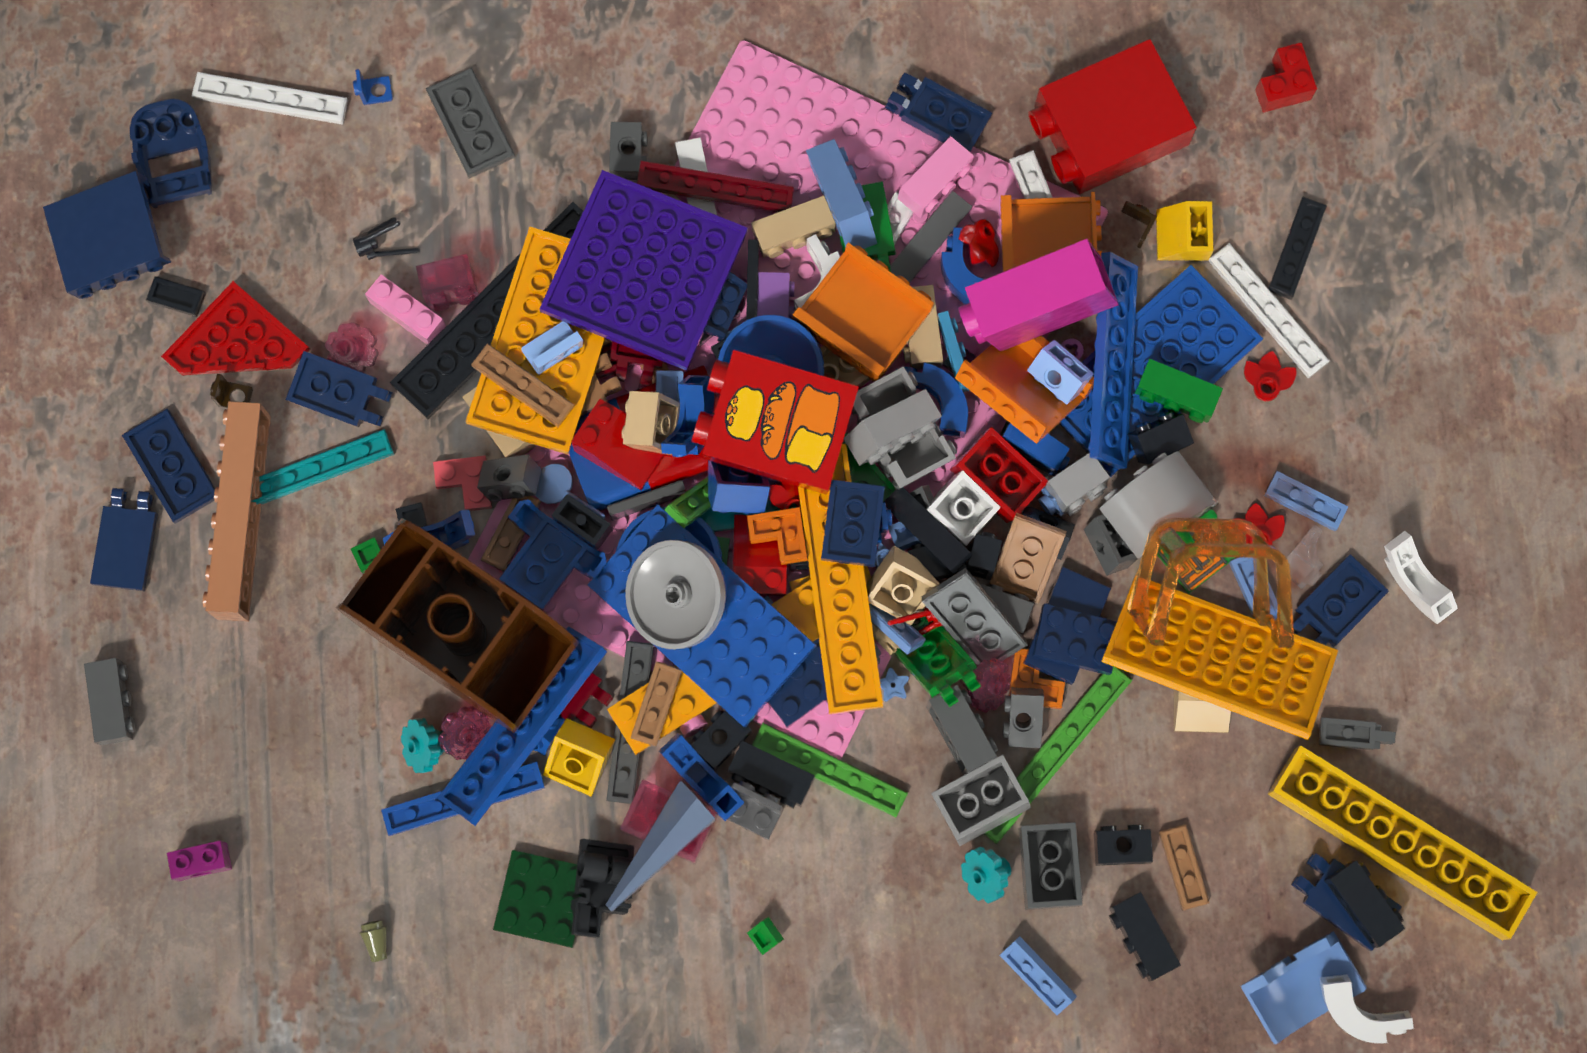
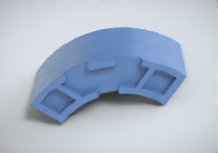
(1291, 989)

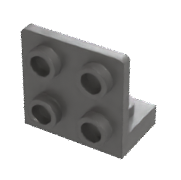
(758, 812)

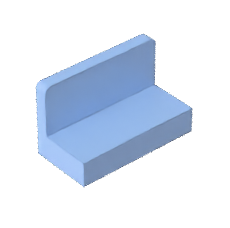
(552, 347)

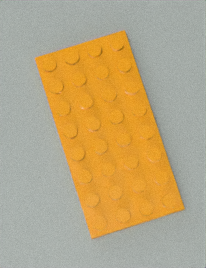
(517, 326)
(1226, 662)

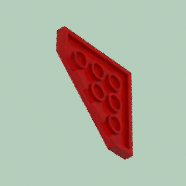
(234, 337)

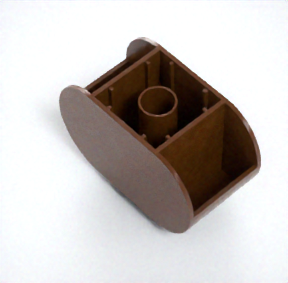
(459, 625)

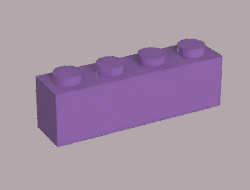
(774, 294)

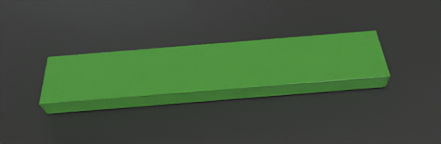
(831, 770)

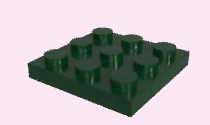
(538, 899)

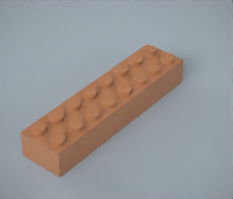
(236, 516)

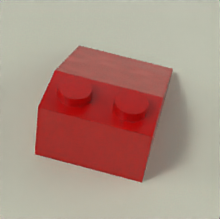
(602, 444)
(758, 562)

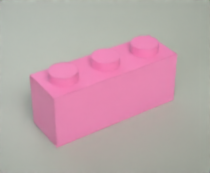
(936, 177)
(405, 309)

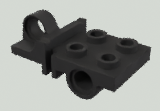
(597, 875)

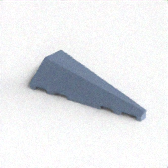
(674, 829)

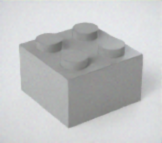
(1078, 483)

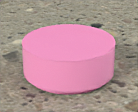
(693, 726)

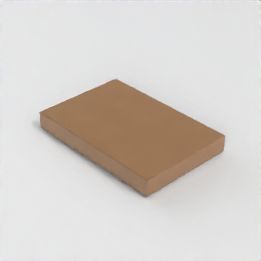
(1028, 557)

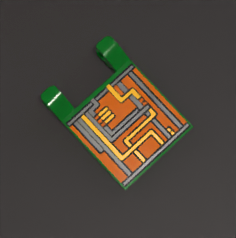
(1198, 569)

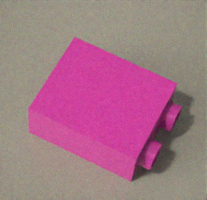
(1038, 297)

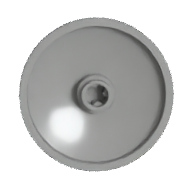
(675, 594)

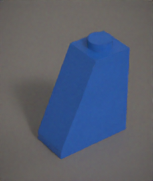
(1046, 455)

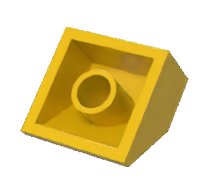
(578, 757)

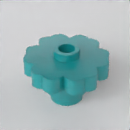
(421, 745)
(985, 874)

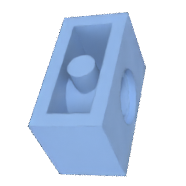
(1055, 360)

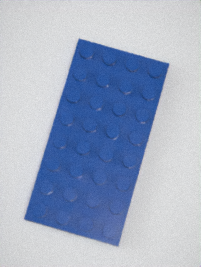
(1182, 328)
(749, 649)

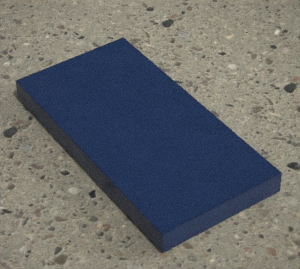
(170, 465)
(1076, 594)

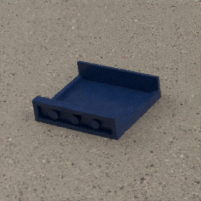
(105, 235)

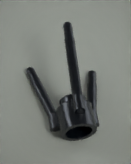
(367, 242)

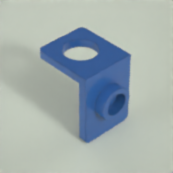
(363, 88)

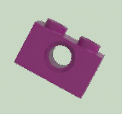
(199, 861)

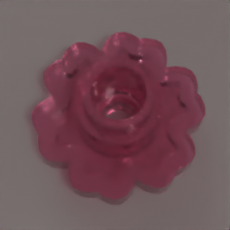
(361, 342)
(994, 684)
(463, 732)

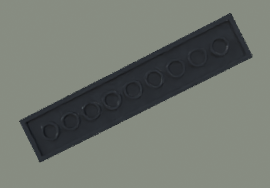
(449, 357)

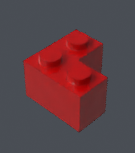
(1292, 80)

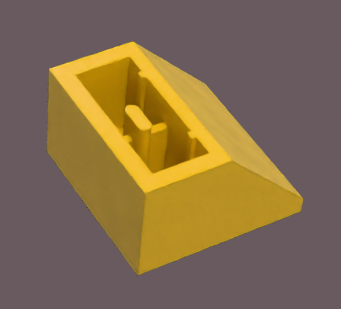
(1185, 231)

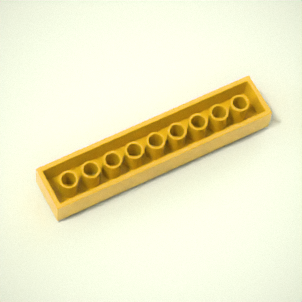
(1402, 843)

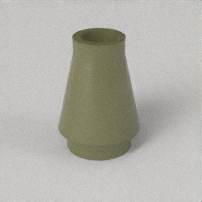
(374, 938)

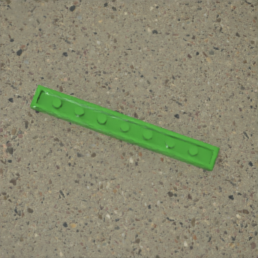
(1066, 740)

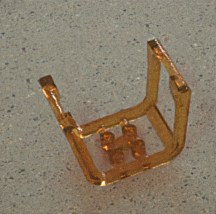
(1216, 539)

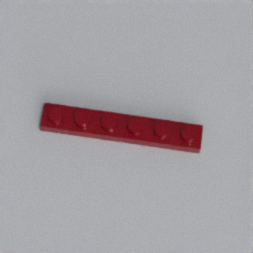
(715, 187)

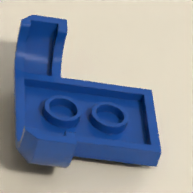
(547, 556)

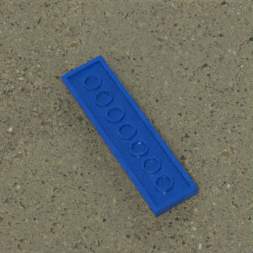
(1114, 366)
(504, 752)

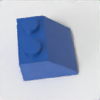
(736, 490)

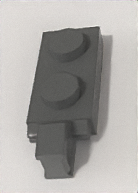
(1353, 734)

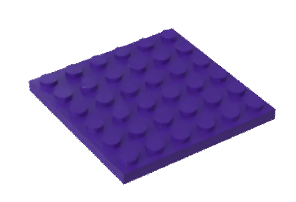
(644, 270)

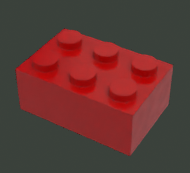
(1001, 473)

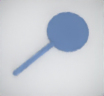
(555, 484)

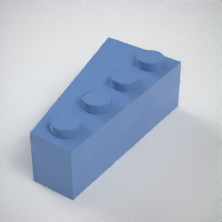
(842, 194)

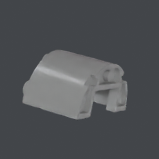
(914, 459)
(1156, 494)

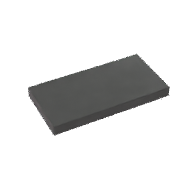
(470, 123)
(973, 619)

